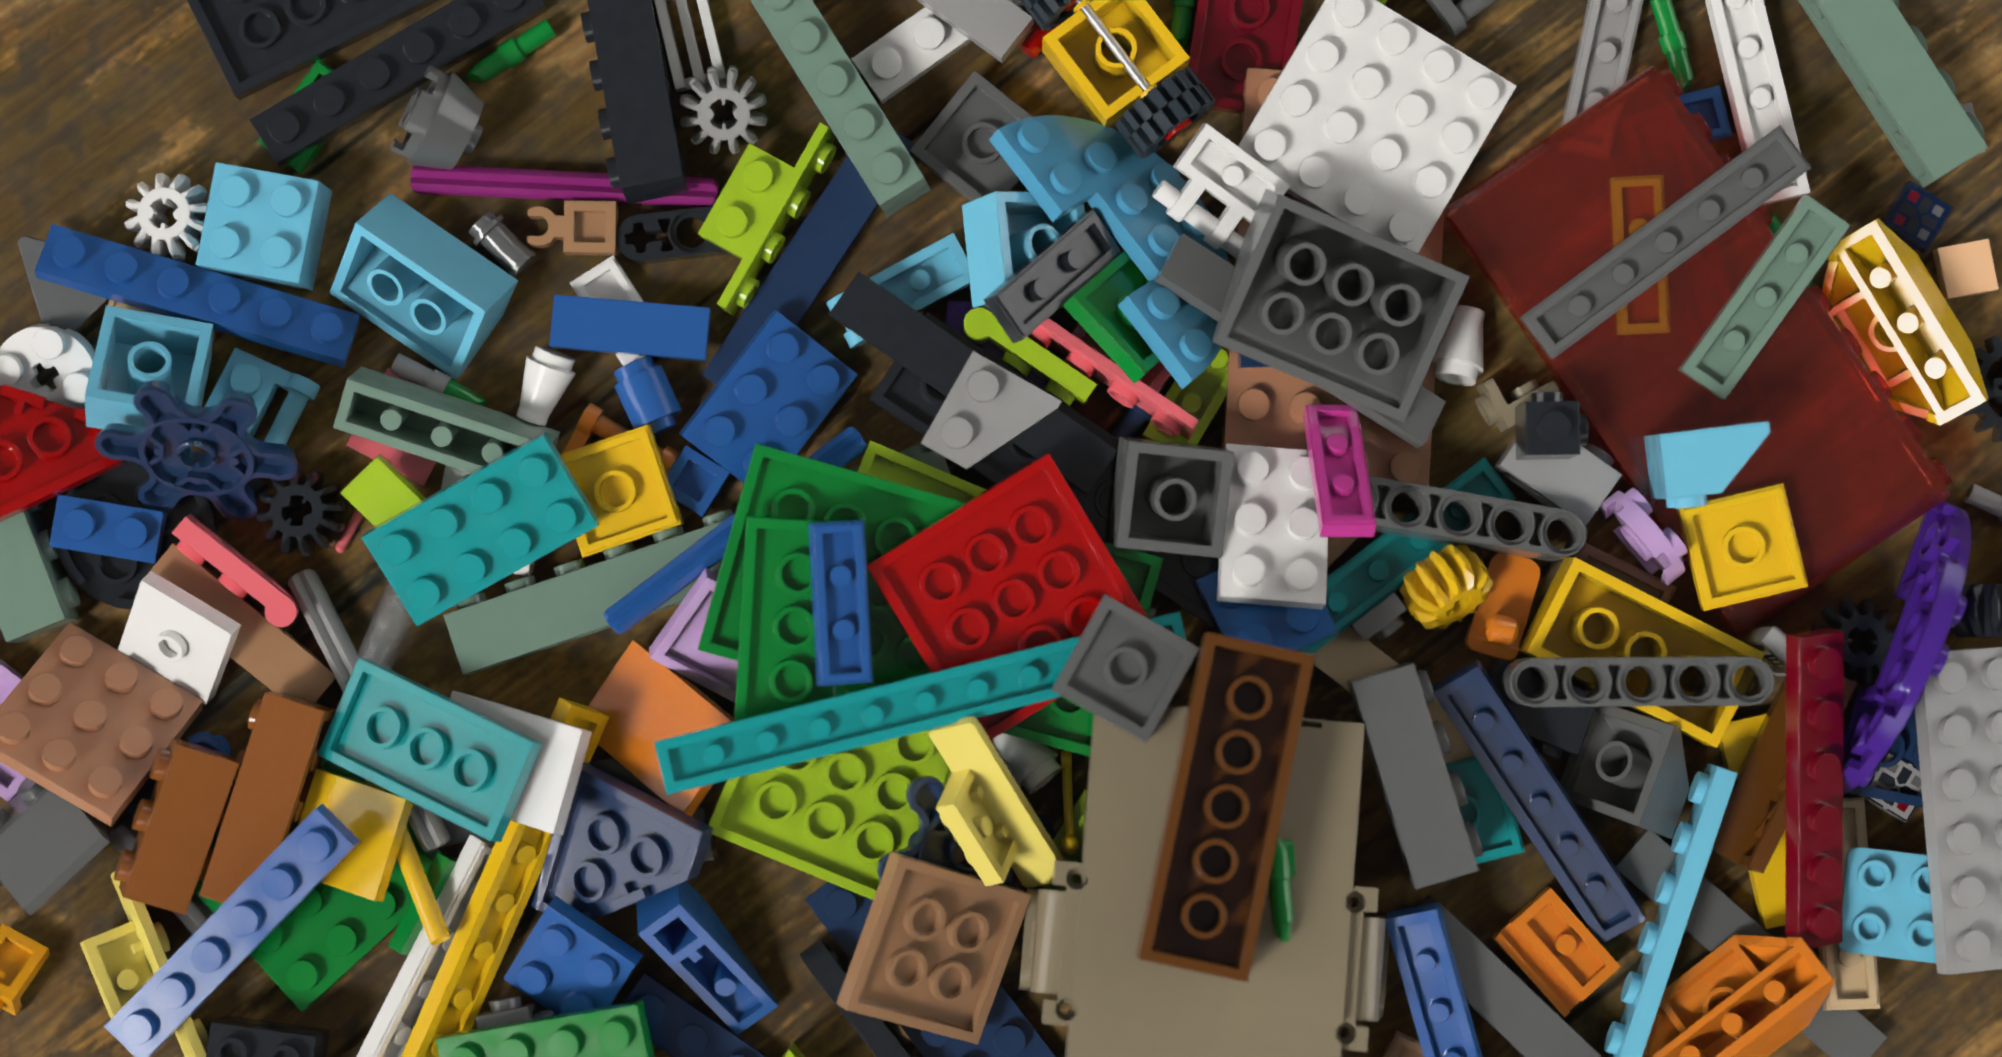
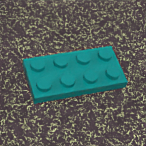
(481, 529)
(430, 749)

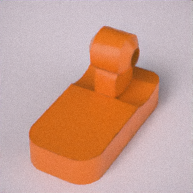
(1501, 619)

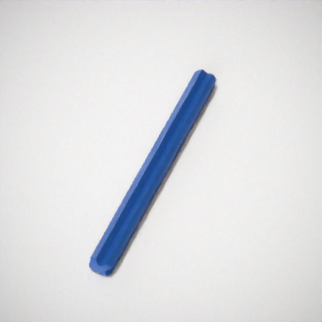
(709, 549)

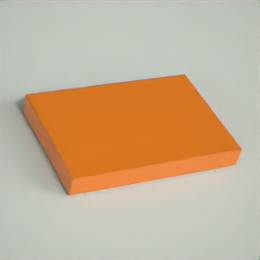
(650, 705)

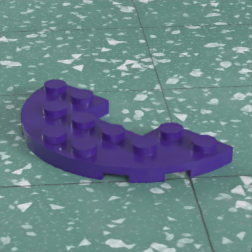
(1933, 603)

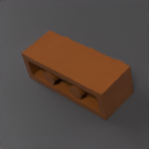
(176, 825)

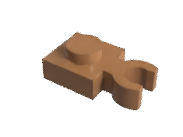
(584, 228)

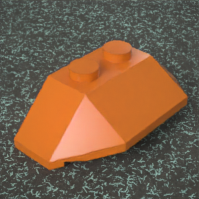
(1741, 1000)

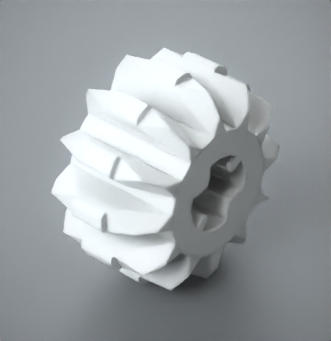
(152, 221)

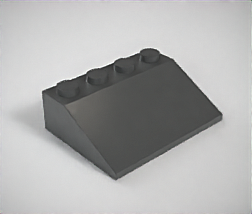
(1337, 305)

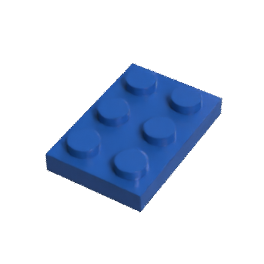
(768, 396)

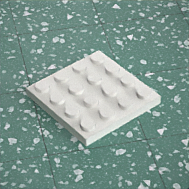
(1375, 120)

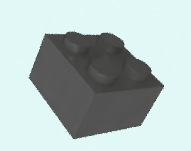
(1170, 497)

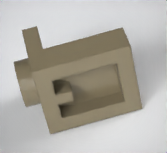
(1494, 407)

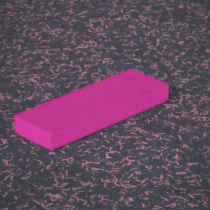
(1339, 471)

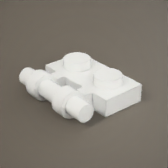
(1226, 174)

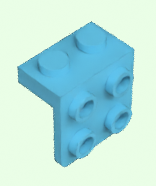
(1887, 905)

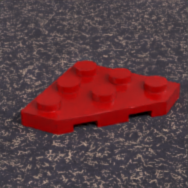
(43, 450)

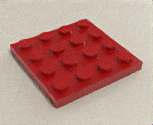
(1001, 577)

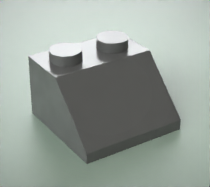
(44, 843)

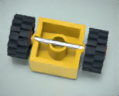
(1123, 67)

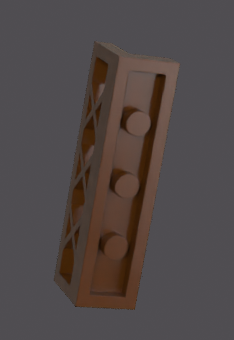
(1758, 799)

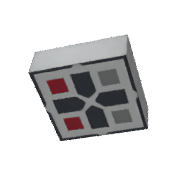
(1898, 778)

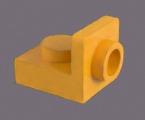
(19, 964)

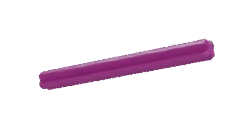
(546, 185)

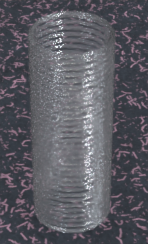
(377, 635)

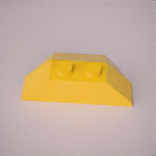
(1902, 325)

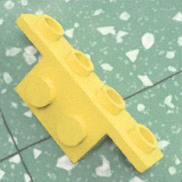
(989, 809)
(128, 958)

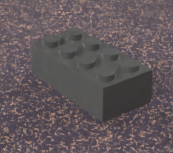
(1413, 774)

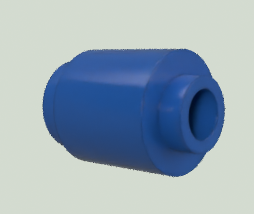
(647, 395)

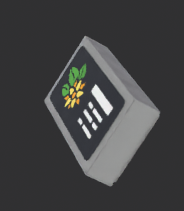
(1772, 643)

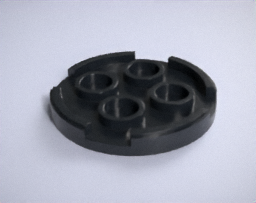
(114, 578)

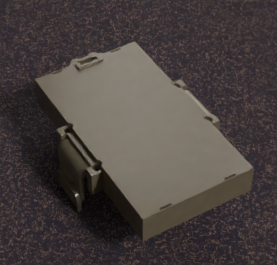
(1297, 991)

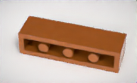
(268, 789)

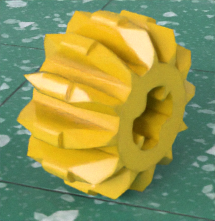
(1446, 586)

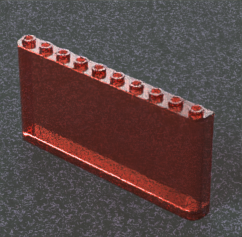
(1833, 434)

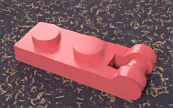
(238, 572)

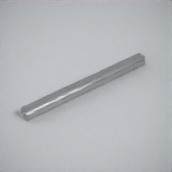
(342, 659)

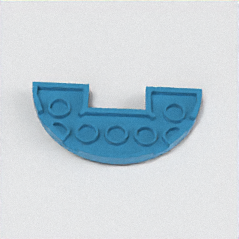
(1081, 161)

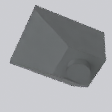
(1630, 770)

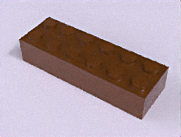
(1225, 807)

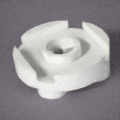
(51, 347)

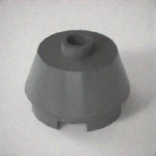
(439, 122)

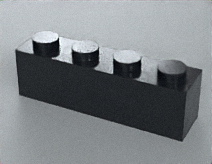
(637, 99)

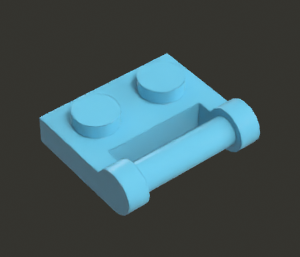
(261, 382)

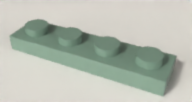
(1764, 297)

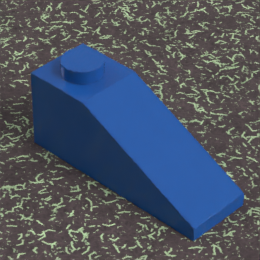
(704, 955)

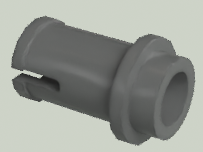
(501, 243)

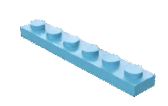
(1676, 896)

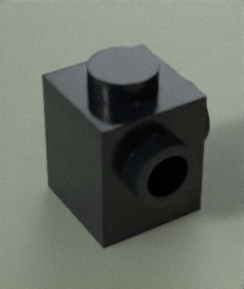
(1549, 427)

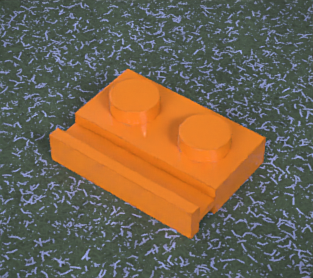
(1556, 951)

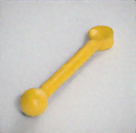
(1069, 843)

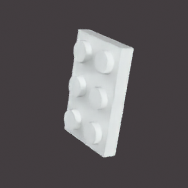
(1272, 531)

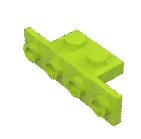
(757, 208)

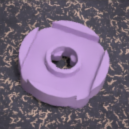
(1643, 538)

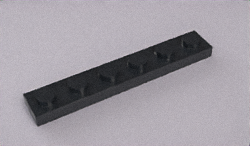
(387, 73)

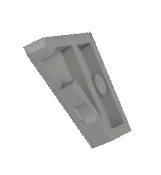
(985, 412)

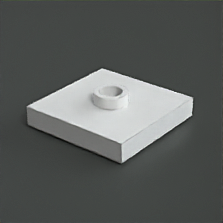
(179, 636)

